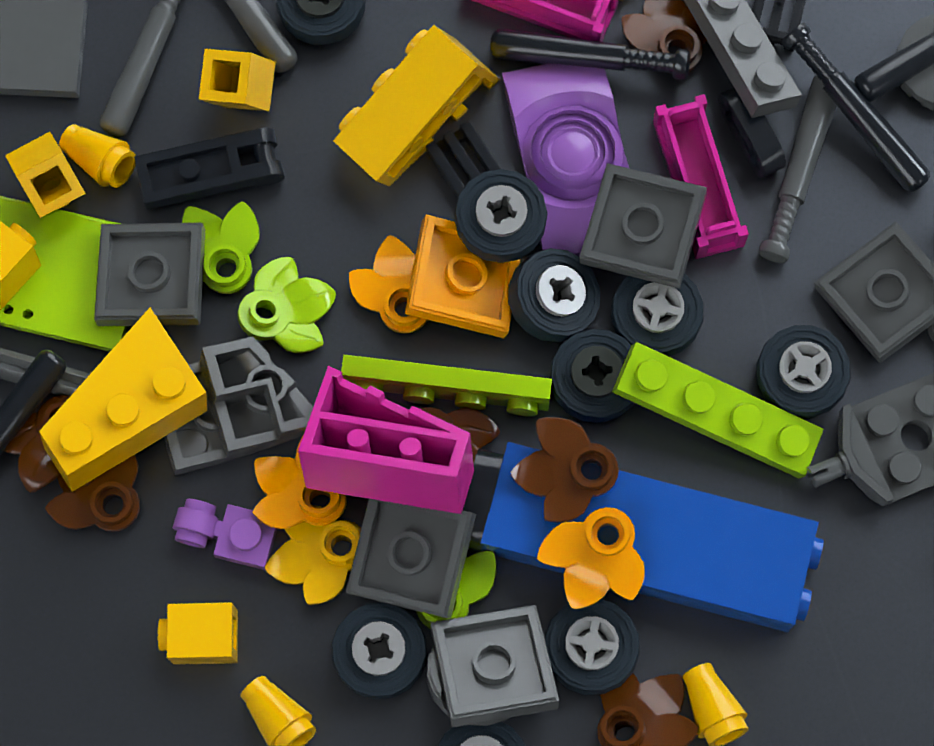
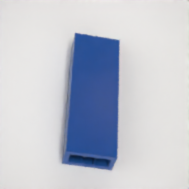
(692, 543)

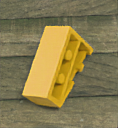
(412, 104)
(124, 405)

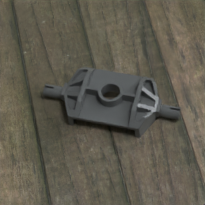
(873, 447)

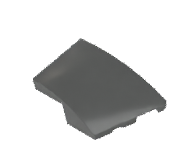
(247, 405)

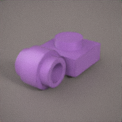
(239, 535)

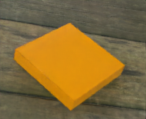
(456, 285)

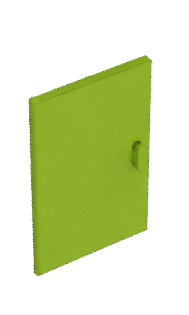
(65, 285)

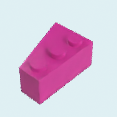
(382, 450)

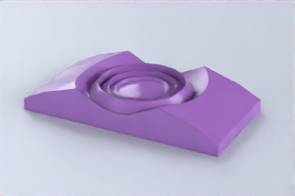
(564, 141)

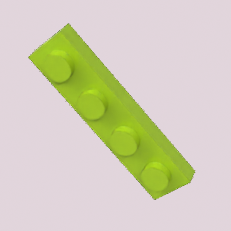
(467, 387)
(717, 410)

